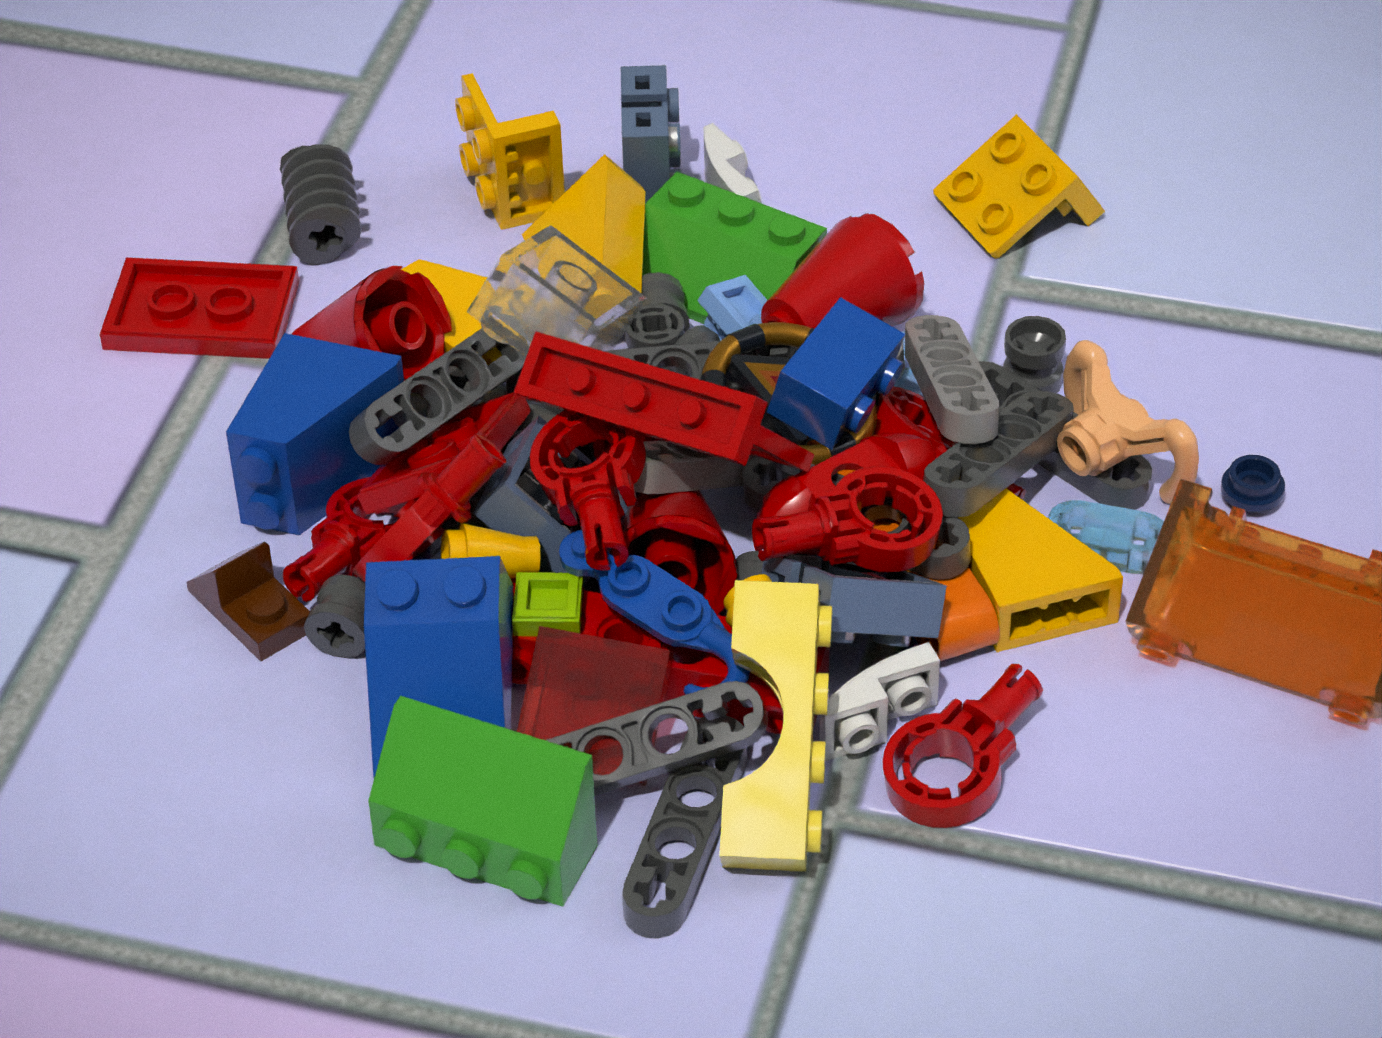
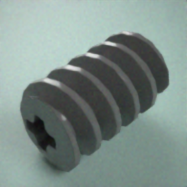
(319, 202)

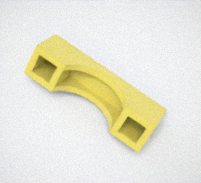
(768, 812)

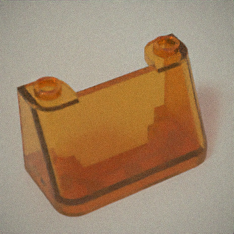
(1263, 606)

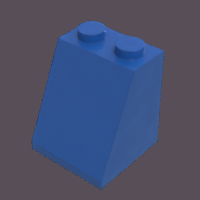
(294, 426)

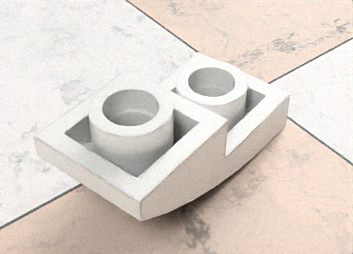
(726, 164)
(880, 693)

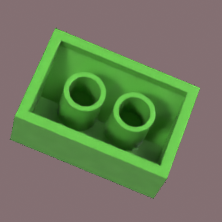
(717, 235)
(484, 801)

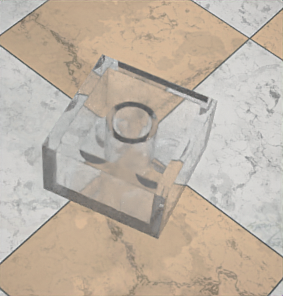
(557, 291)

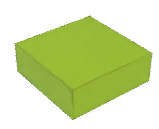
(547, 601)

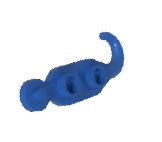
(657, 604)

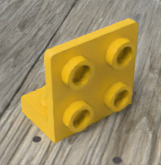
(512, 161)
(1012, 187)

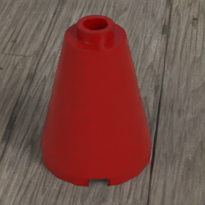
(858, 261)
(388, 315)
(684, 540)

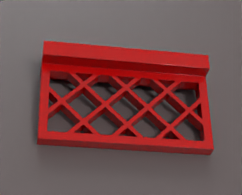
(653, 402)

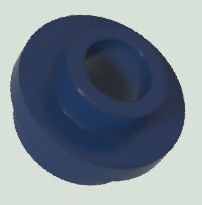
(1253, 484)

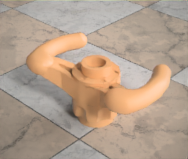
(1117, 427)

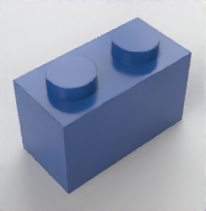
(837, 373)

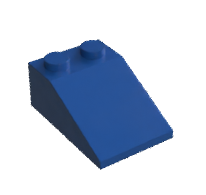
(438, 638)

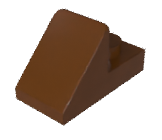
(251, 601)

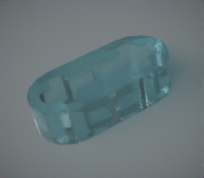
(1111, 531)

